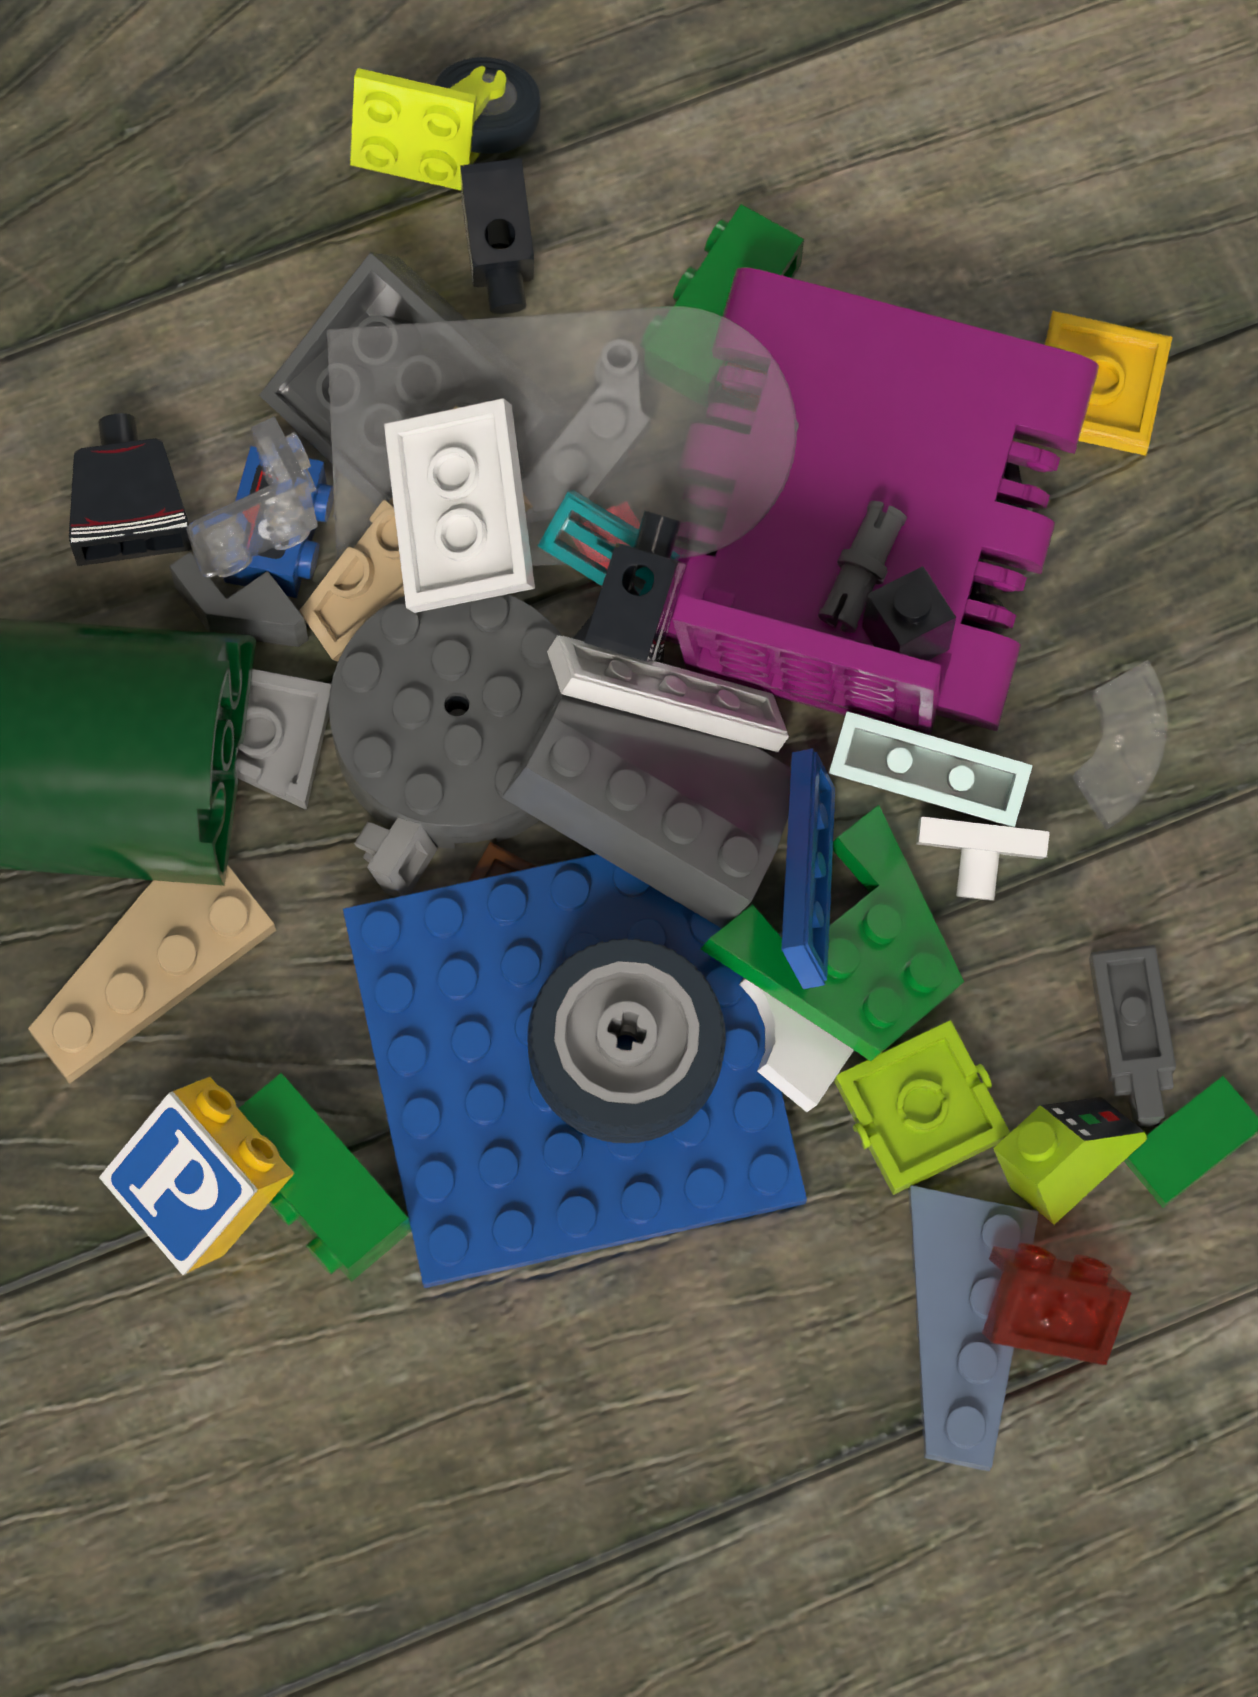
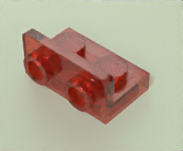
(1055, 1304)

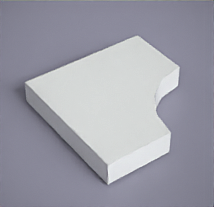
(797, 1053)

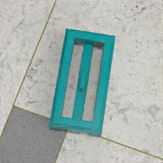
(609, 522)

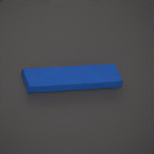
(808, 869)

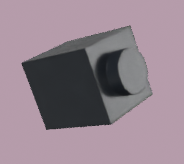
(909, 617)

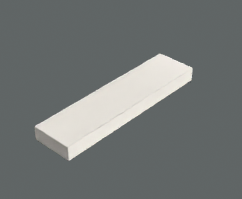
(667, 694)

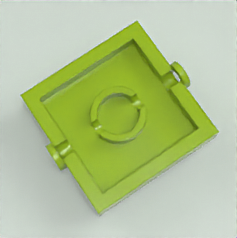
(922, 1107)

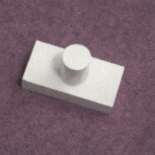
(980, 850)

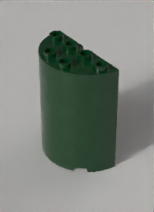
(120, 749)

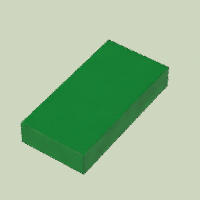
(1193, 1141)

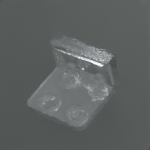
(265, 519)

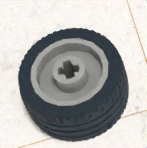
(636, 993)

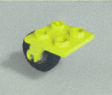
(434, 129)

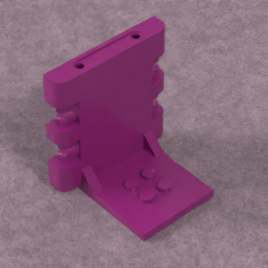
(902, 417)

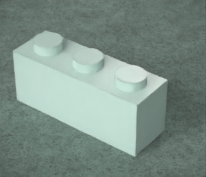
(930, 769)

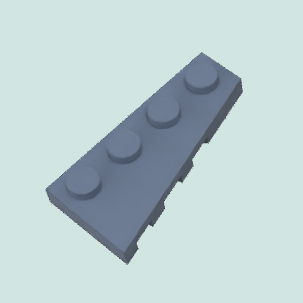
(954, 1288)

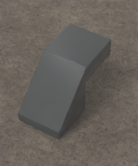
(255, 610)

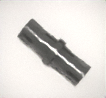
(862, 566)

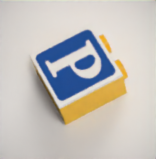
(196, 1174)

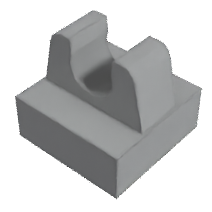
(396, 855)

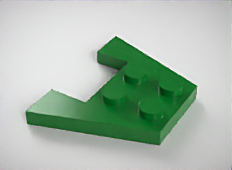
(882, 954)

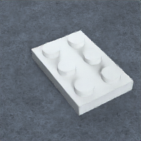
(459, 506)

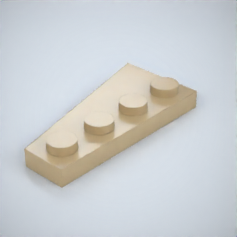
(147, 965)

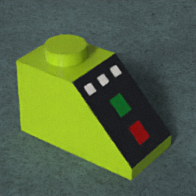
(1066, 1152)

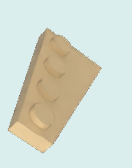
(359, 583)

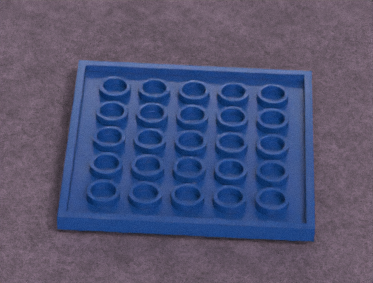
(476, 1146)

